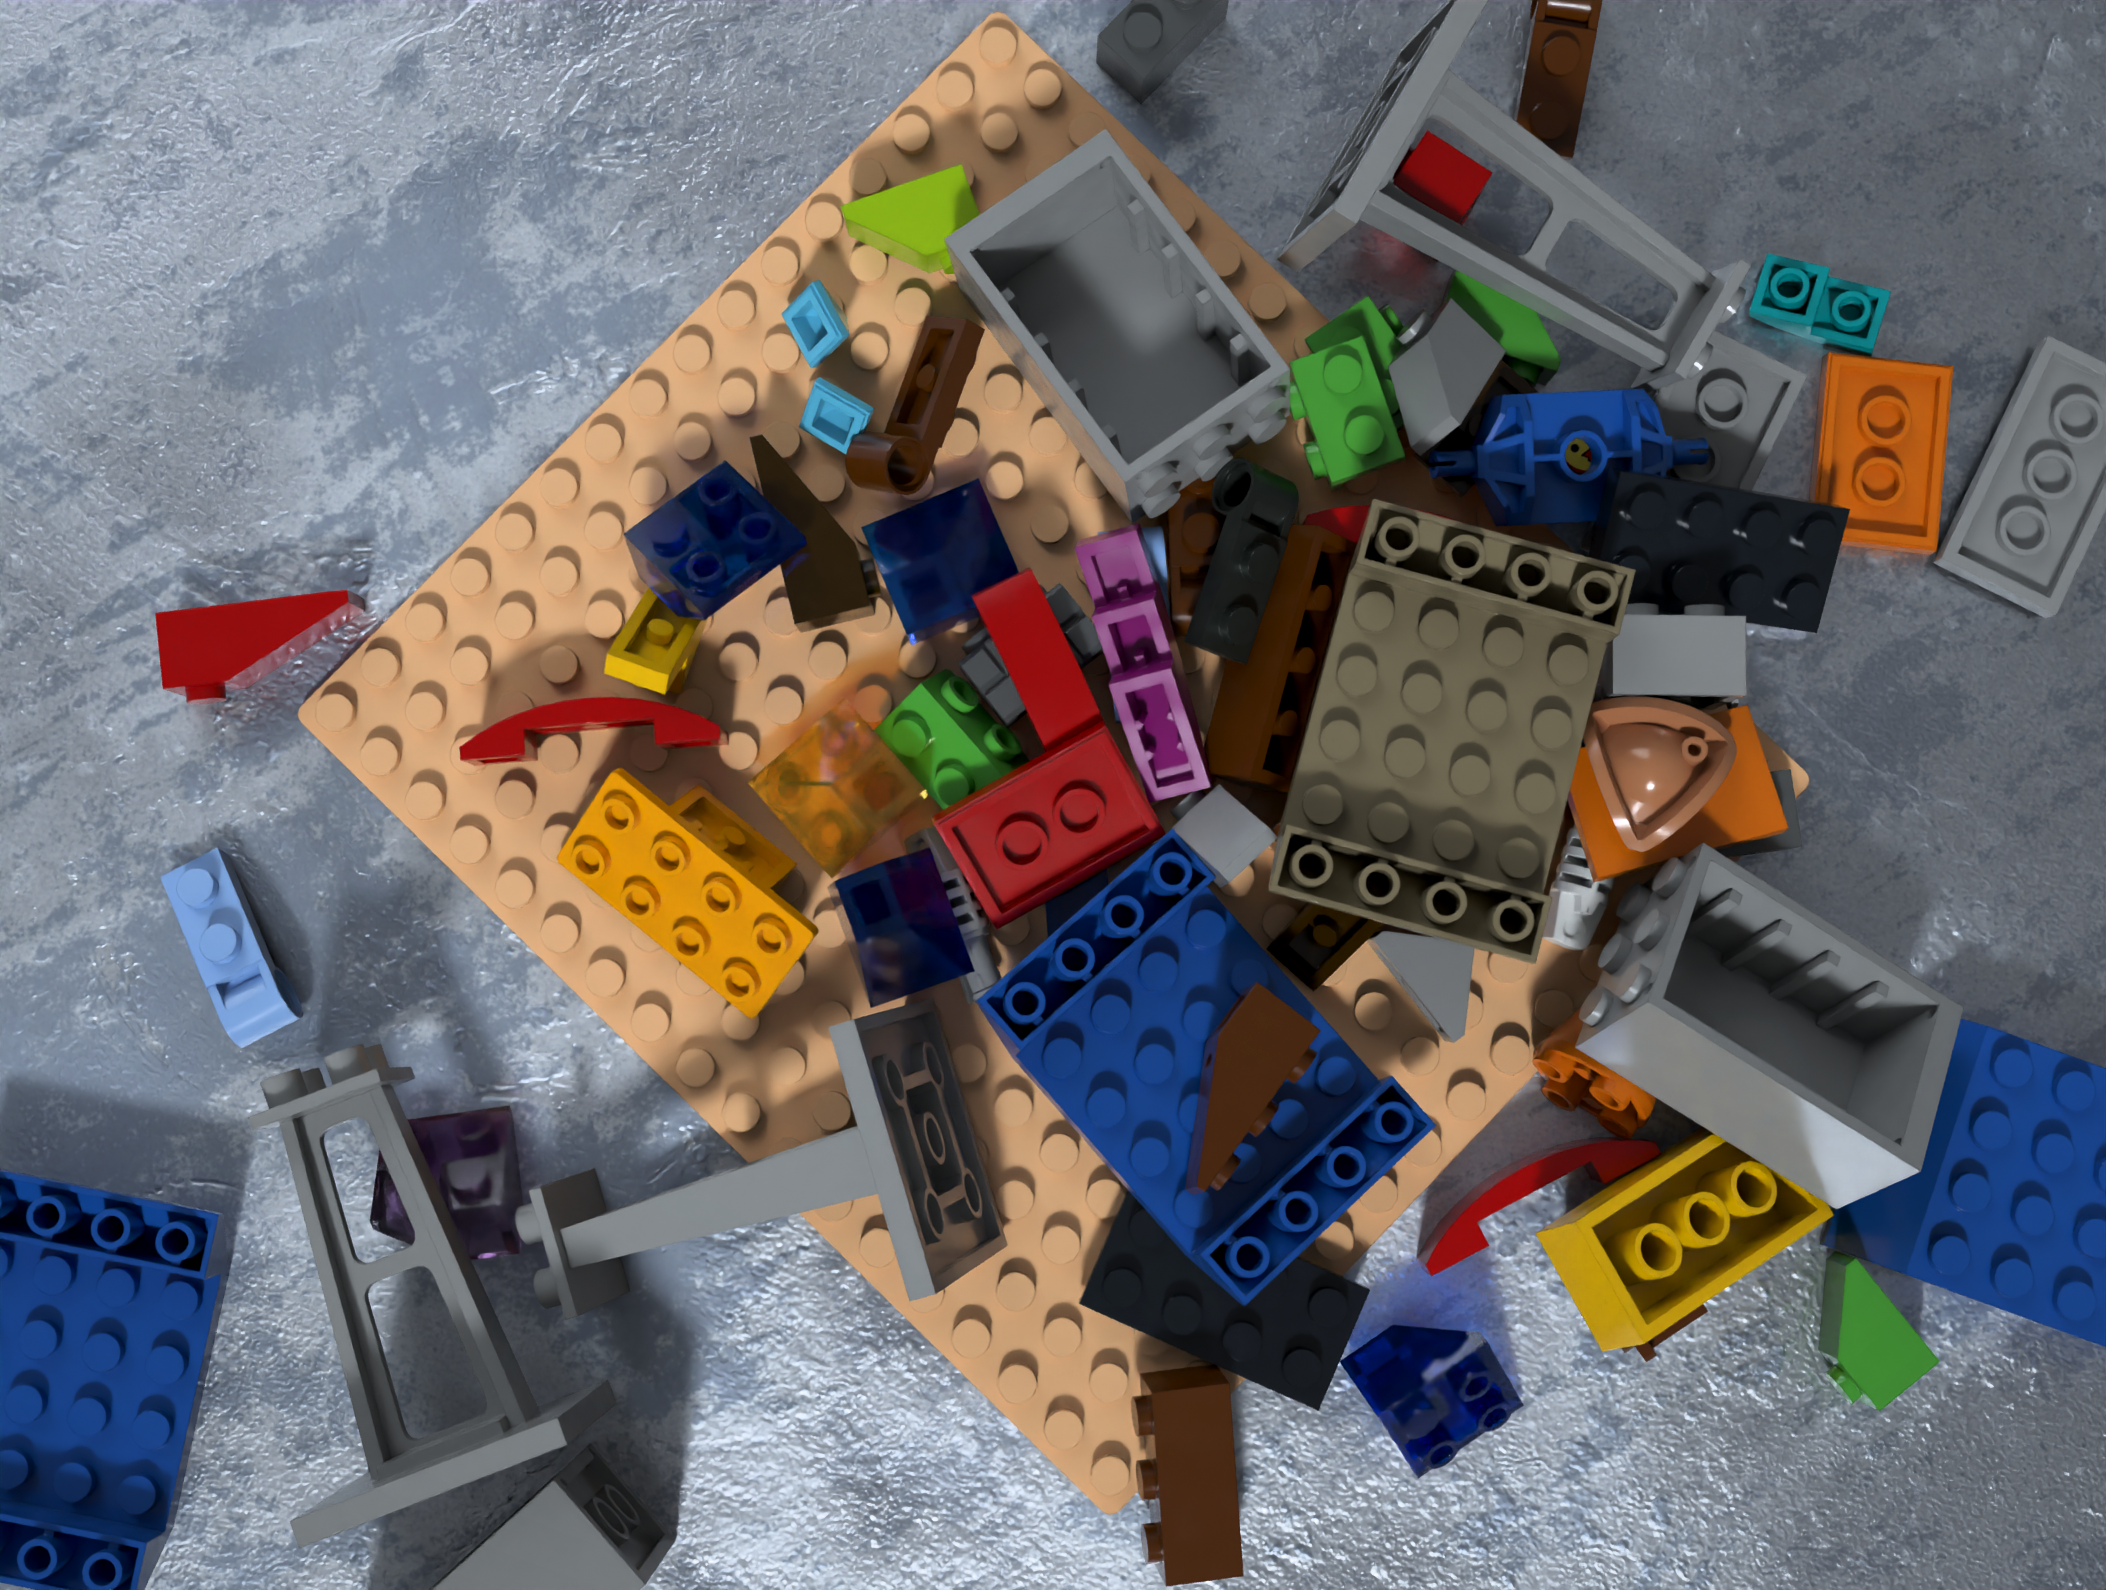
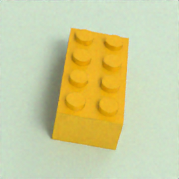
(1674, 1236)

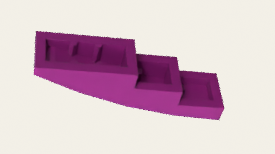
(1144, 663)

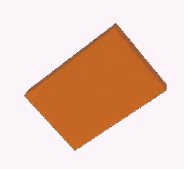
(1882, 449)
(1737, 813)

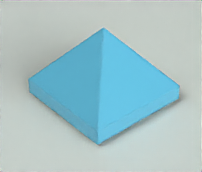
(816, 323)
(835, 415)

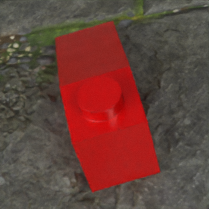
(242, 642)

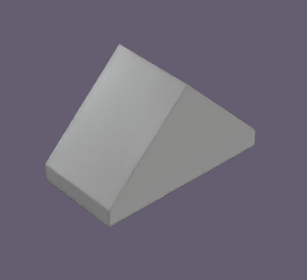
(1432, 974)

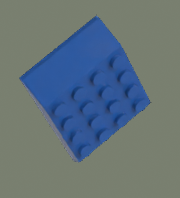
(2005, 1188)

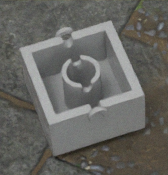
(1677, 658)

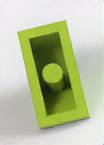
(915, 218)

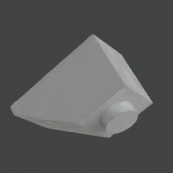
(1440, 372)
(1221, 832)

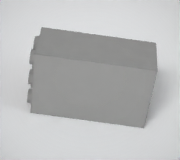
(1121, 327)
(1771, 1028)
(570, 1535)

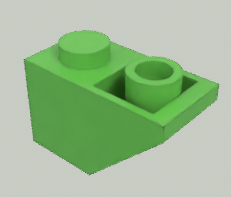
(1510, 324)

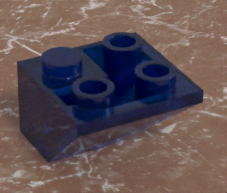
(710, 543)
(939, 558)
(900, 927)
(1432, 1390)

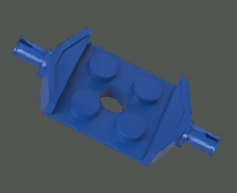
(1524, 442)

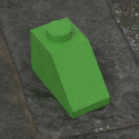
(1867, 1337)

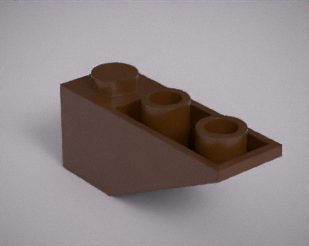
(1242, 1070)

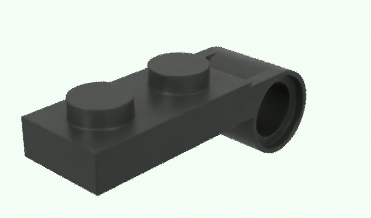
(1246, 558)

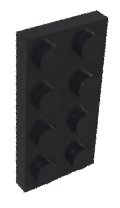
(1720, 547)
(1281, 1339)

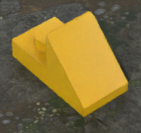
(655, 647)

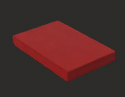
(1048, 825)

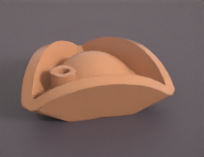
(1655, 764)

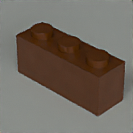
(1188, 1475)

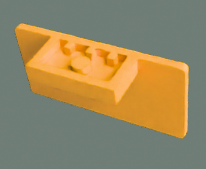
(693, 885)

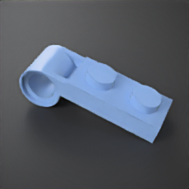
(229, 949)

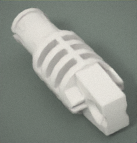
(1576, 898)

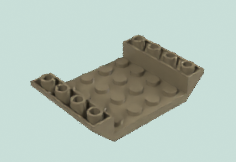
(1447, 730)

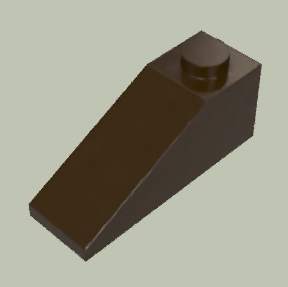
(826, 576)

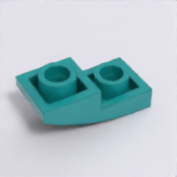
(1819, 307)

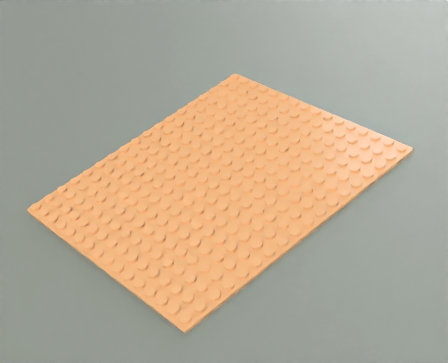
(551, 583)

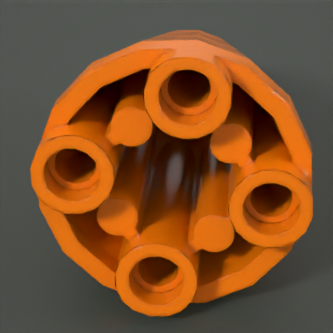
(1583, 1082)

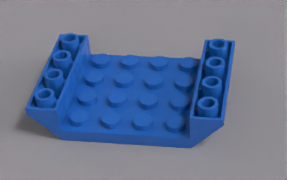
(1116, 1039)
(99, 1376)

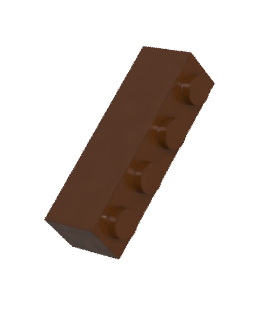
(1269, 699)

